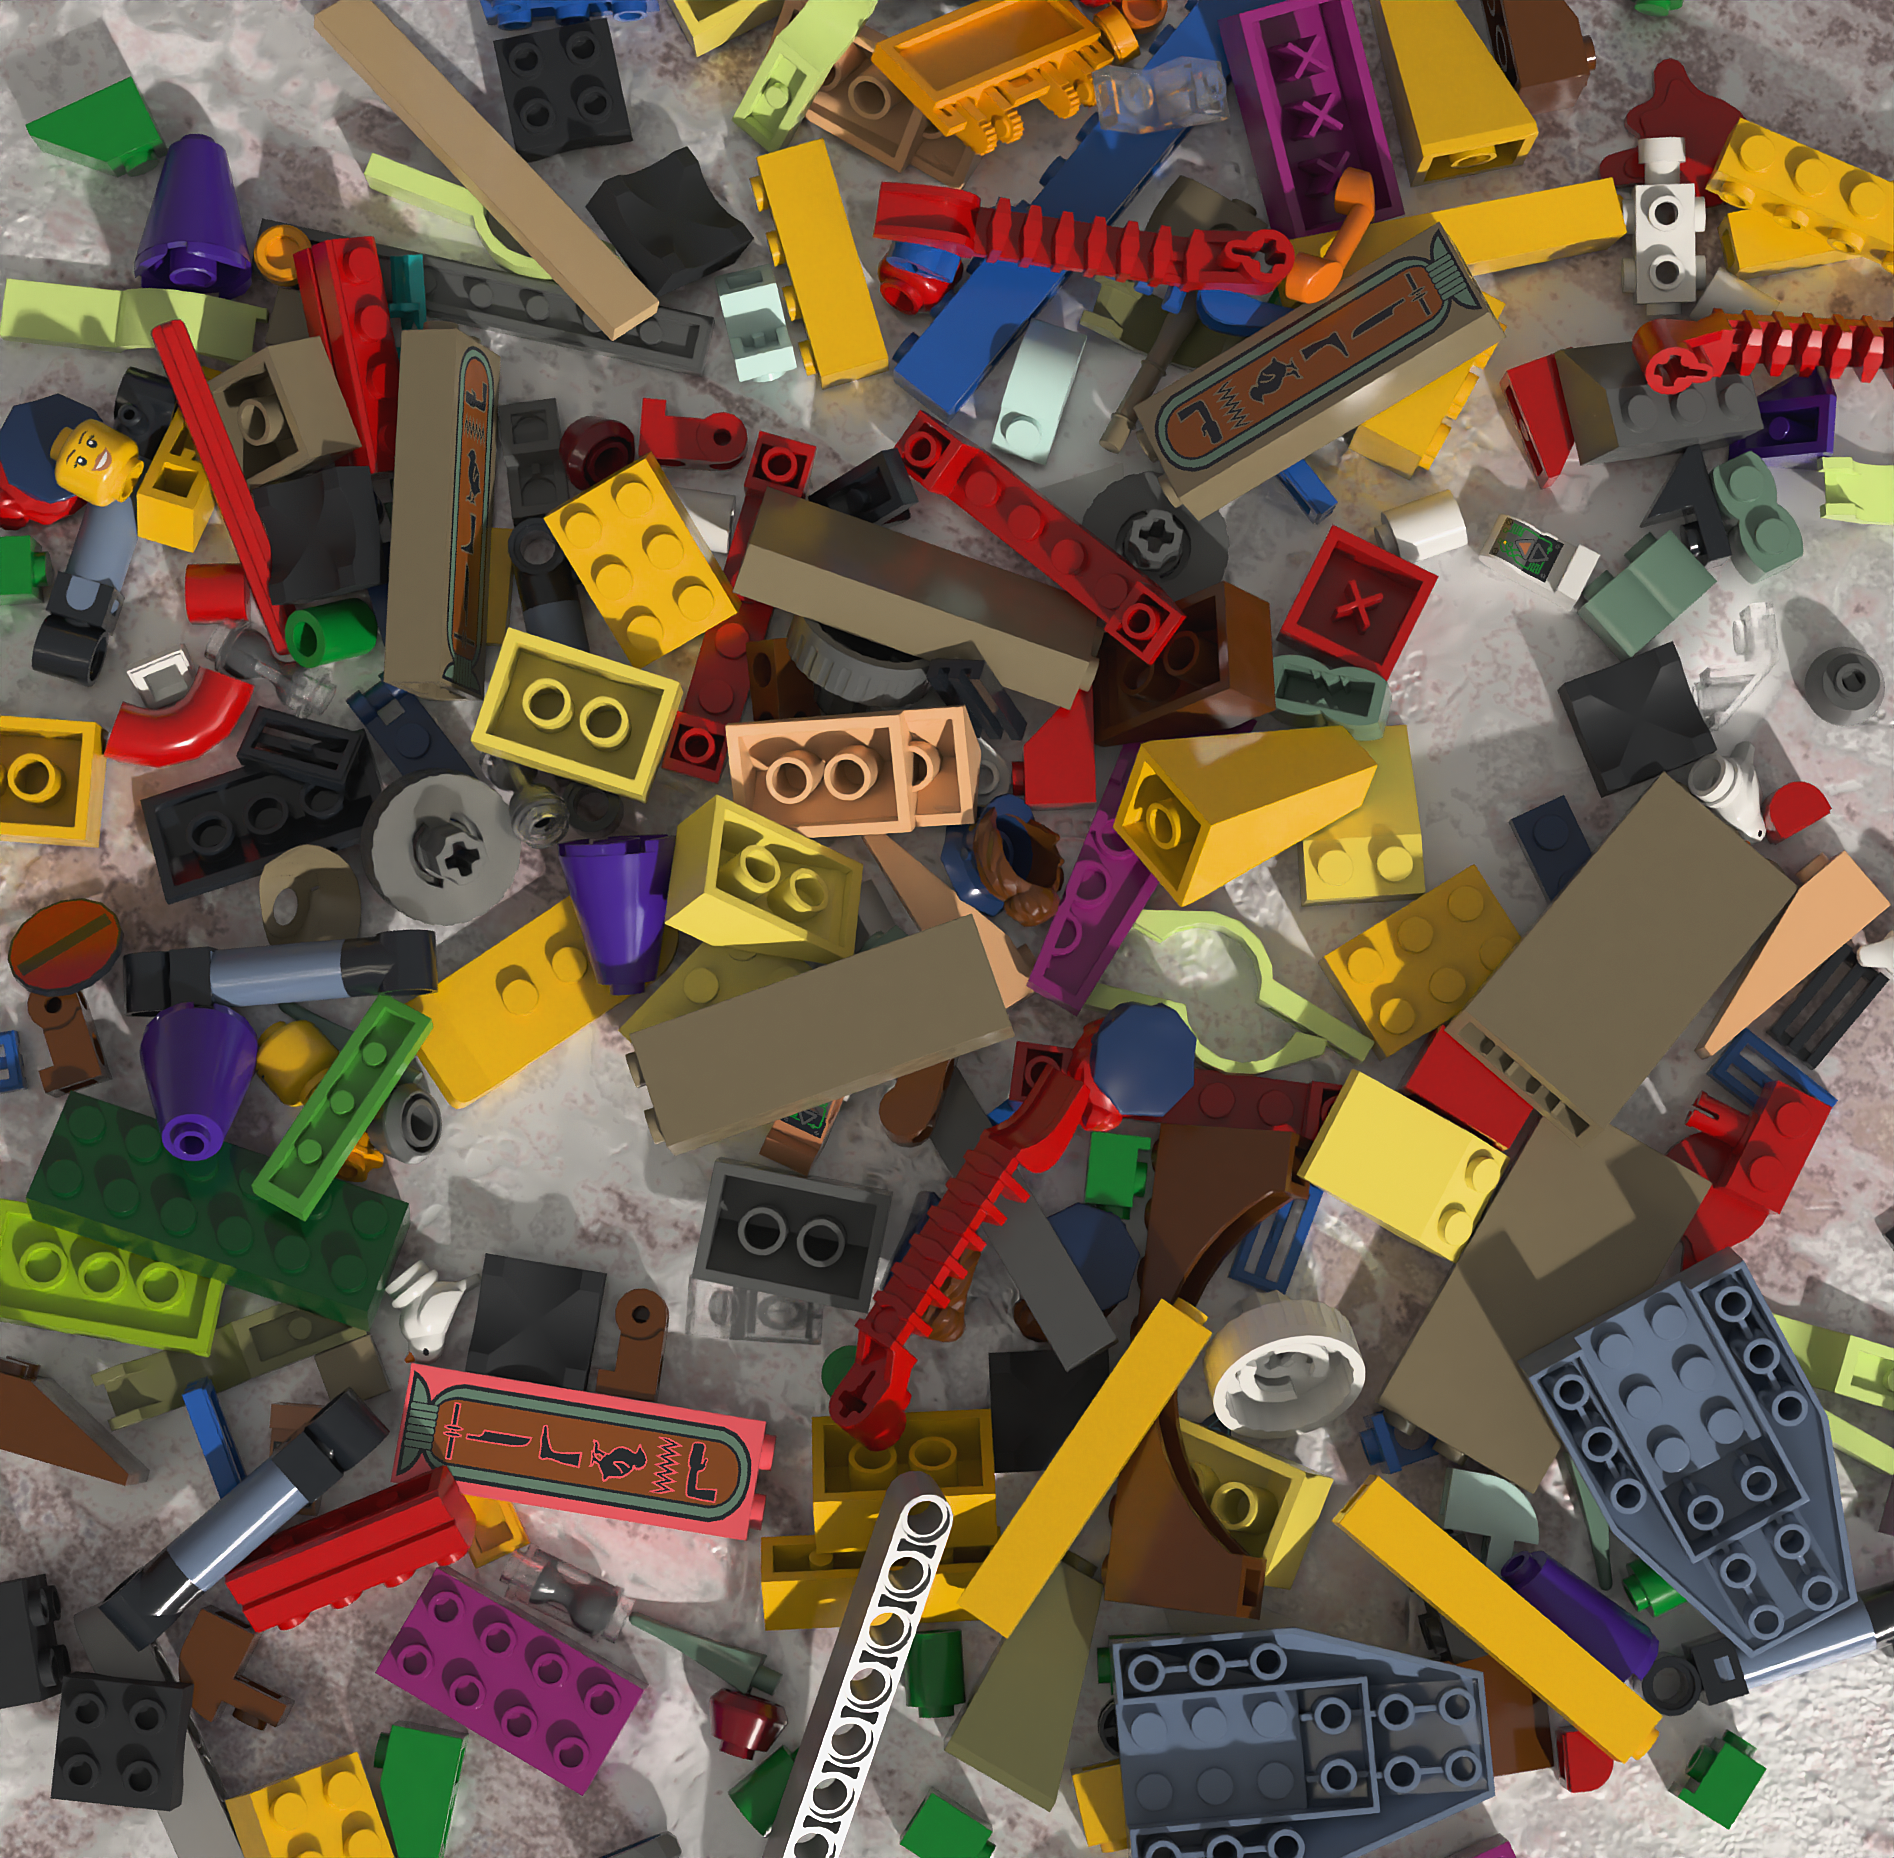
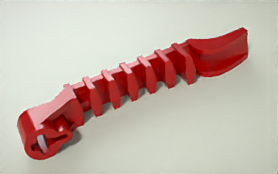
(1203, 261)
(1689, 352)
(875, 1391)

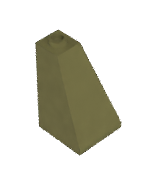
(1029, 1691)

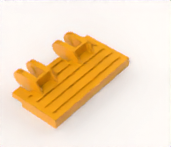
(990, 58)

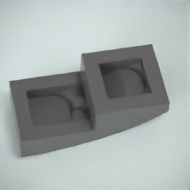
(532, 458)

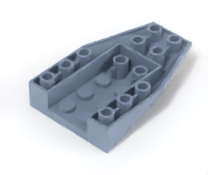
(1706, 1450)
(1291, 1744)

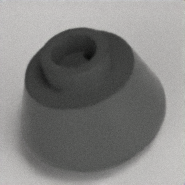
(1844, 686)
(406, 1124)

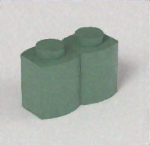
(1757, 528)
(1645, 595)
(1316, 697)

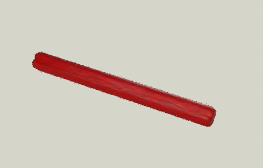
(222, 471)

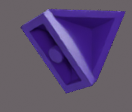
(1796, 423)

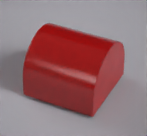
(216, 593)
(1792, 810)
(1580, 1762)

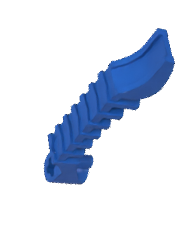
(1218, 309)

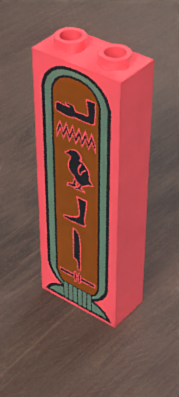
(585, 1452)

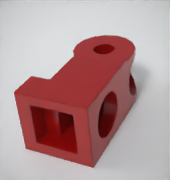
(691, 443)

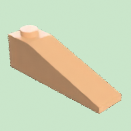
(935, 903)
(1813, 924)

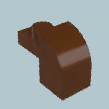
(215, 1664)

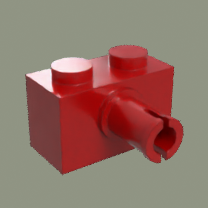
(1765, 1145)

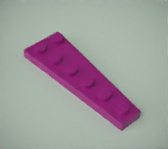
(1100, 898)

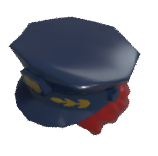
(26, 468)
(1133, 1063)

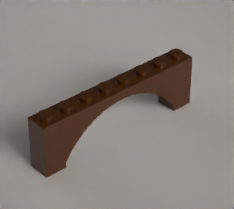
(1203, 1202)

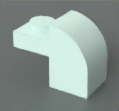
(755, 324)
(1038, 391)
(1489, 1508)

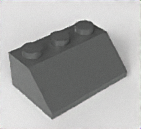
(1624, 419)
(792, 1234)

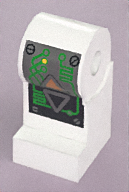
(1538, 560)

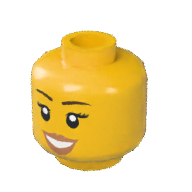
(96, 462)
(294, 1060)

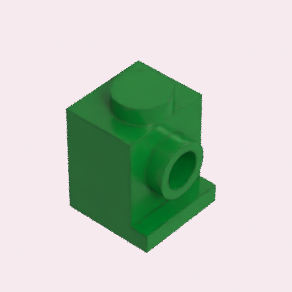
(1114, 1172)
(1720, 1778)

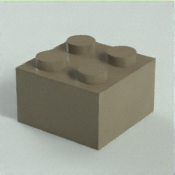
(284, 412)

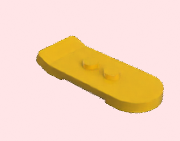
(516, 1005)

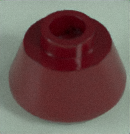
(595, 449)
(745, 1722)

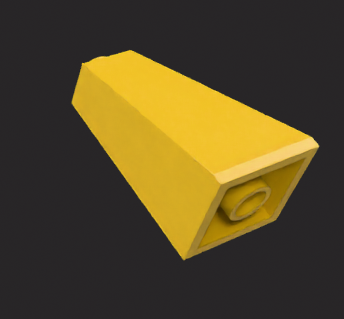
(1448, 93)
(1231, 801)

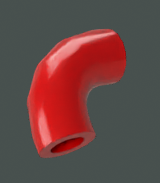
(181, 730)

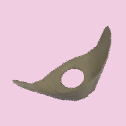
(321, 914)

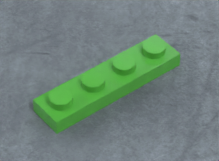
(342, 1106)

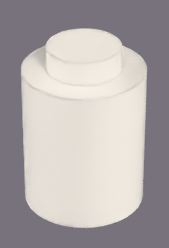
(1732, 296)
(711, 514)
(1422, 527)

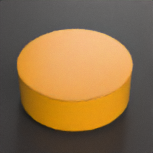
(1116, 35)
(275, 253)

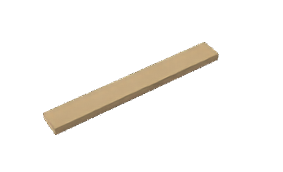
(487, 166)

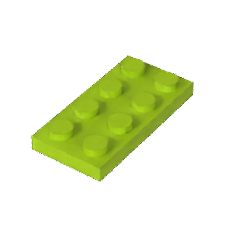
(98, 1290)

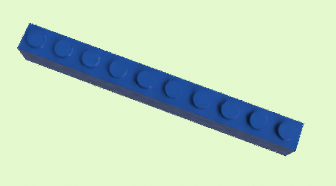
(1099, 179)

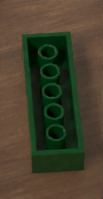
(122, 1187)

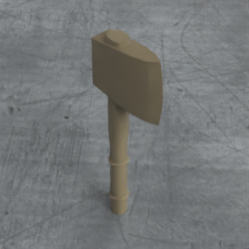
(1183, 208)

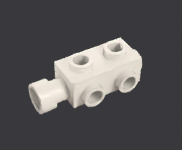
(1659, 242)

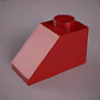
(1540, 416)
(1060, 760)

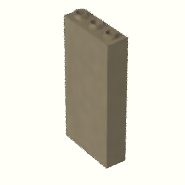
(1622, 960)
(1549, 1254)

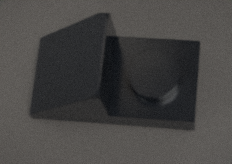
(872, 491)
(1690, 495)

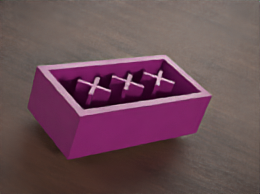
(1308, 111)
(512, 1679)

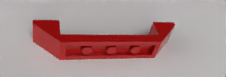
(1045, 535)
(721, 673)
(1213, 1099)

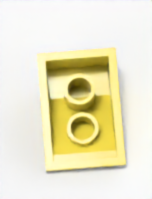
(1375, 848)
(761, 886)
(1403, 1166)
(1258, 1497)

